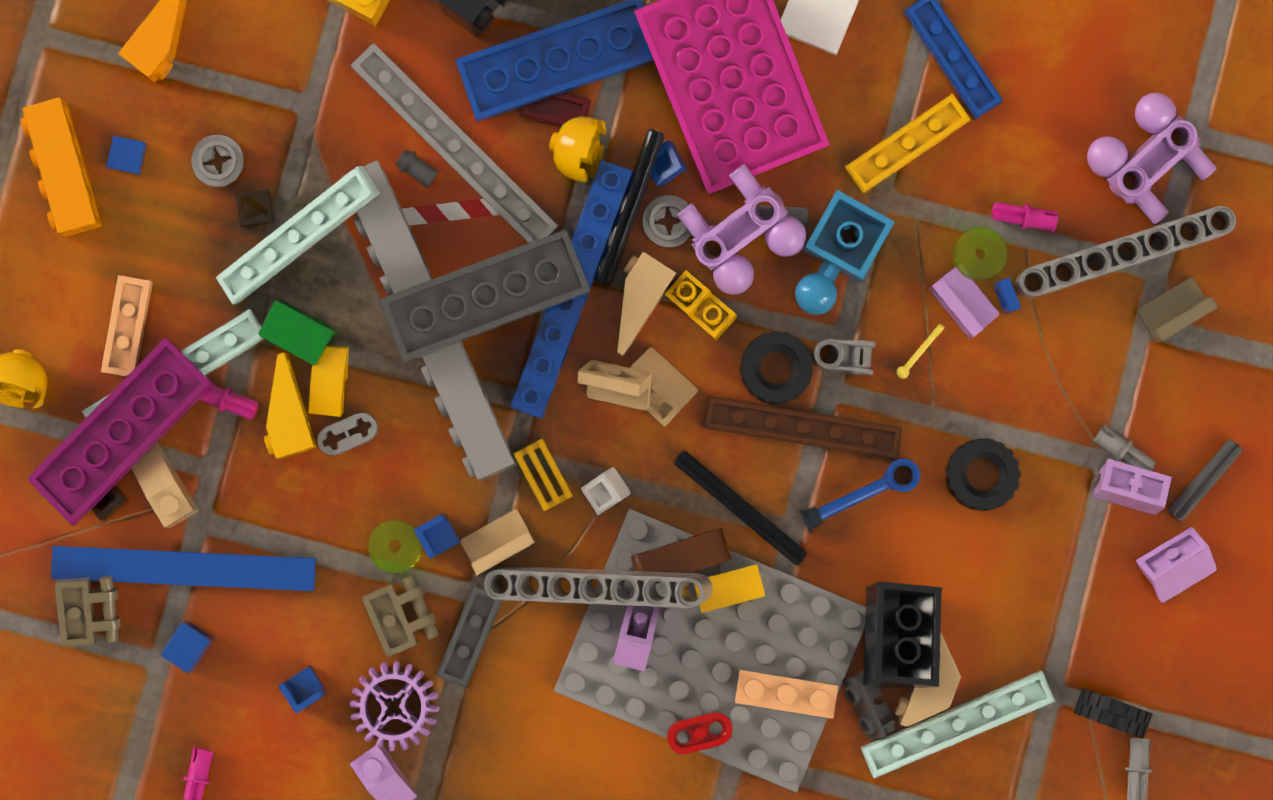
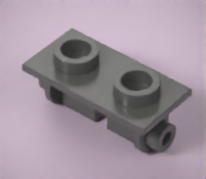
(873, 719)

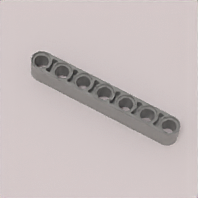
(1140, 248)
(612, 583)

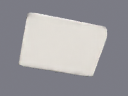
(605, 490)

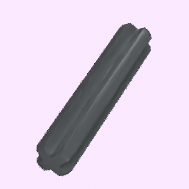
(1205, 480)

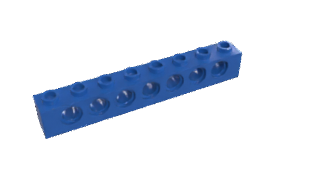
(562, 320)

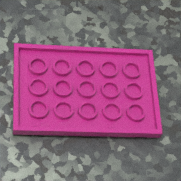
(732, 84)

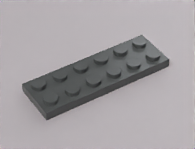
(484, 296)

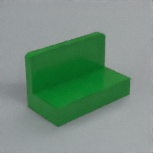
(297, 331)

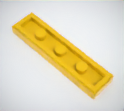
(907, 143)

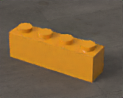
(61, 167)

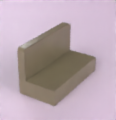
(1175, 310)

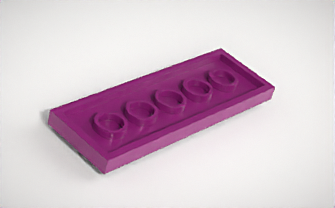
(120, 431)

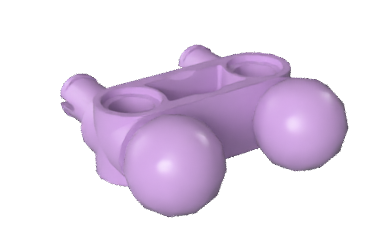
(1153, 158)
(731, 271)

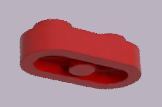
(699, 733)

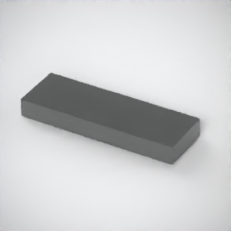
(469, 637)

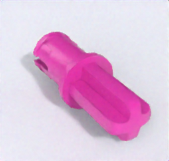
(1025, 216)
(228, 400)
(198, 773)

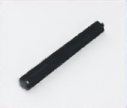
(629, 207)
(740, 507)

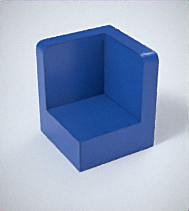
(437, 535)
(187, 646)
(303, 689)

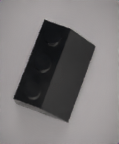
(902, 636)

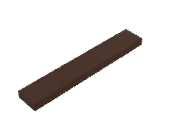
(802, 427)

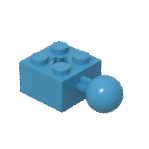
(817, 291)

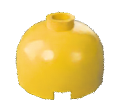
(578, 148)
(21, 380)

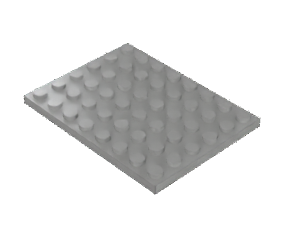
(698, 659)

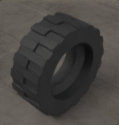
(776, 342)
(1006, 483)
(1113, 713)

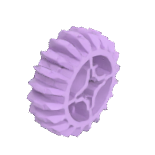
(381, 695)

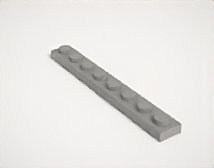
(453, 145)

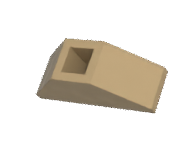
(929, 701)

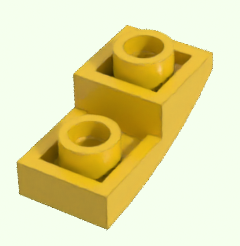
(700, 305)
(328, 382)

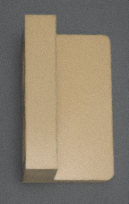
(616, 384)
(668, 386)
(497, 541)

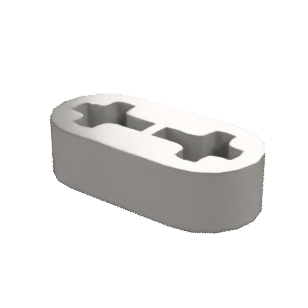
(345, 426)

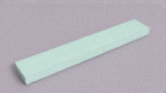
(297, 234)
(218, 346)
(957, 724)

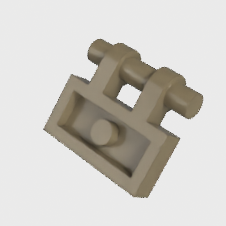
(76, 611)
(390, 618)

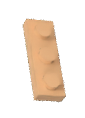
(126, 325)
(786, 694)

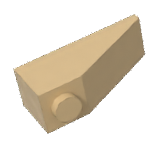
(642, 292)
(164, 488)

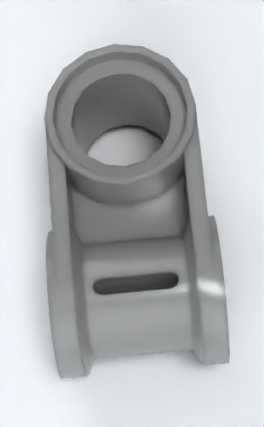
(847, 356)

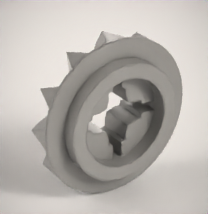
(205, 152)
(656, 211)

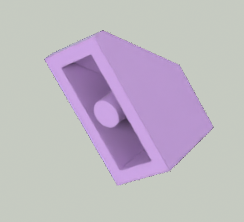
(636, 636)
(382, 775)

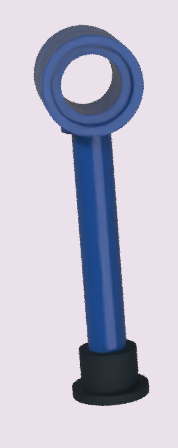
(814, 517)

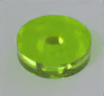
(990, 244)
(381, 553)

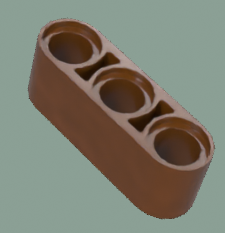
(685, 555)

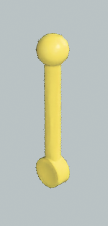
(903, 371)

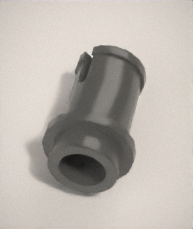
(416, 168)

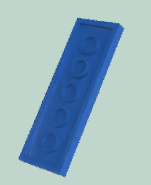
(554, 60)

